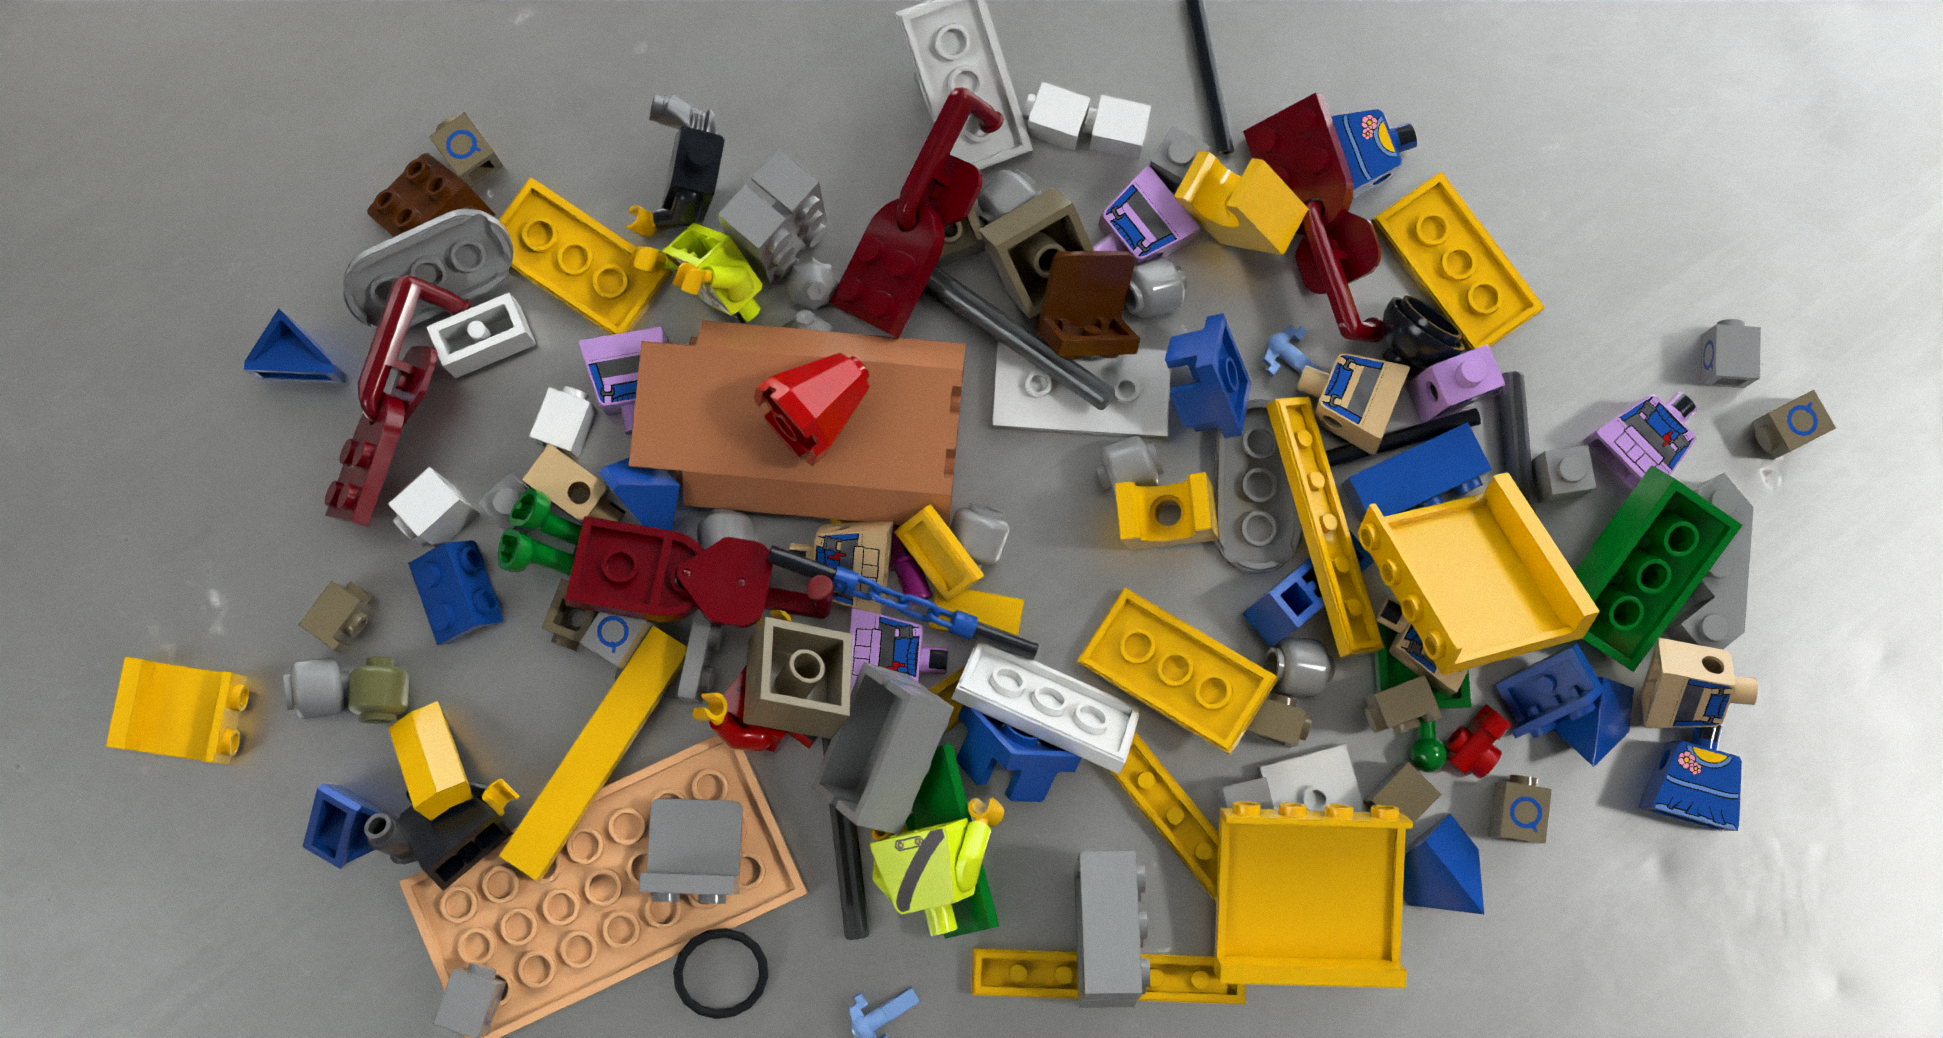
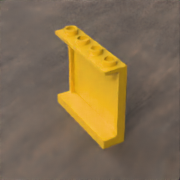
(1478, 577)
(1310, 896)

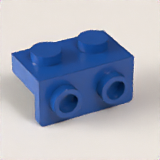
(455, 590)
(1550, 690)

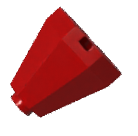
(813, 403)

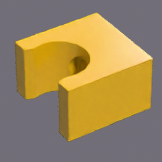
(1241, 211)
(1141, 506)

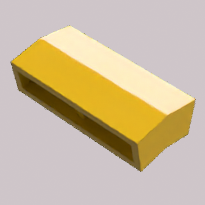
(430, 761)

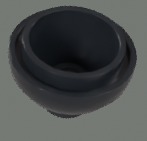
(1418, 334)

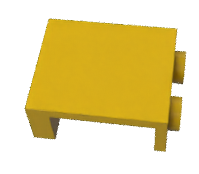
(178, 711)

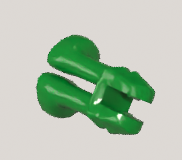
(534, 514)

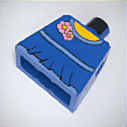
(1372, 147)
(1696, 782)

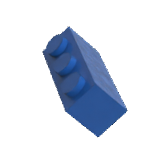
(1420, 475)

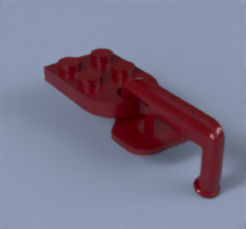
(909, 231)
(1335, 243)
(384, 415)
(635, 568)

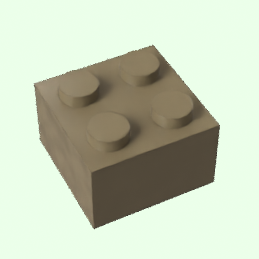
(1027, 241)
(798, 678)

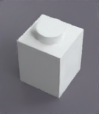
(1056, 115)
(1118, 126)
(564, 421)

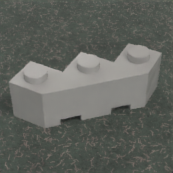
(1722, 594)

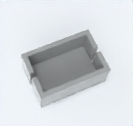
(776, 233)
(882, 749)
(1110, 929)

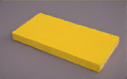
(579, 260)
(1457, 263)
(1177, 671)

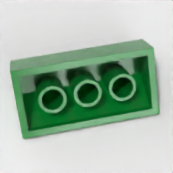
(1650, 564)
(943, 801)

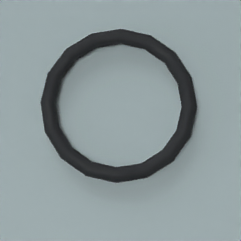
(726, 1012)

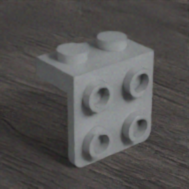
(700, 638)
(693, 850)

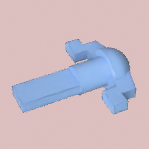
(1280, 346)
(866, 1025)

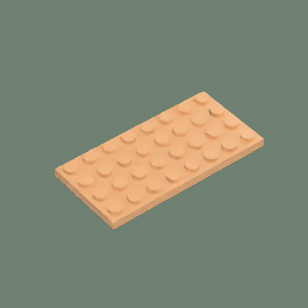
(586, 915)

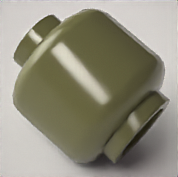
(378, 691)

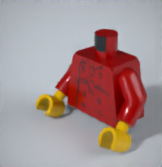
(727, 711)

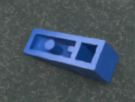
(1293, 600)

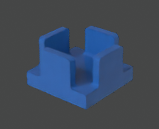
(1223, 383)
(1031, 758)

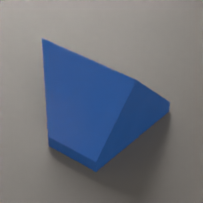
(290, 354)
(645, 492)
(1603, 727)
(338, 824)
(1443, 870)

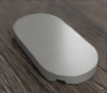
(456, 251)
(1253, 497)

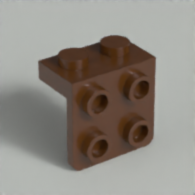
(422, 194)
(1087, 304)

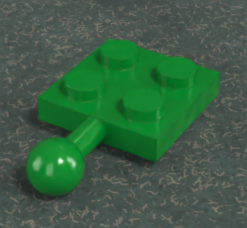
(1427, 752)

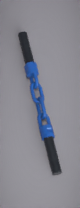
(960, 624)

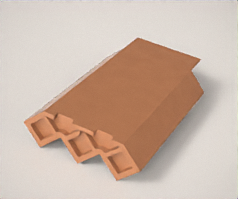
(886, 465)

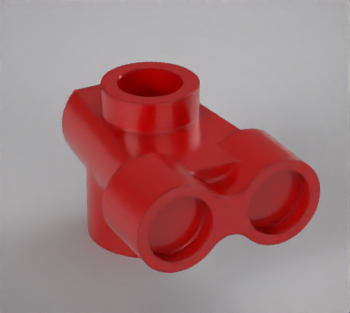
(1473, 746)

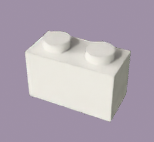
(481, 335)
(432, 510)

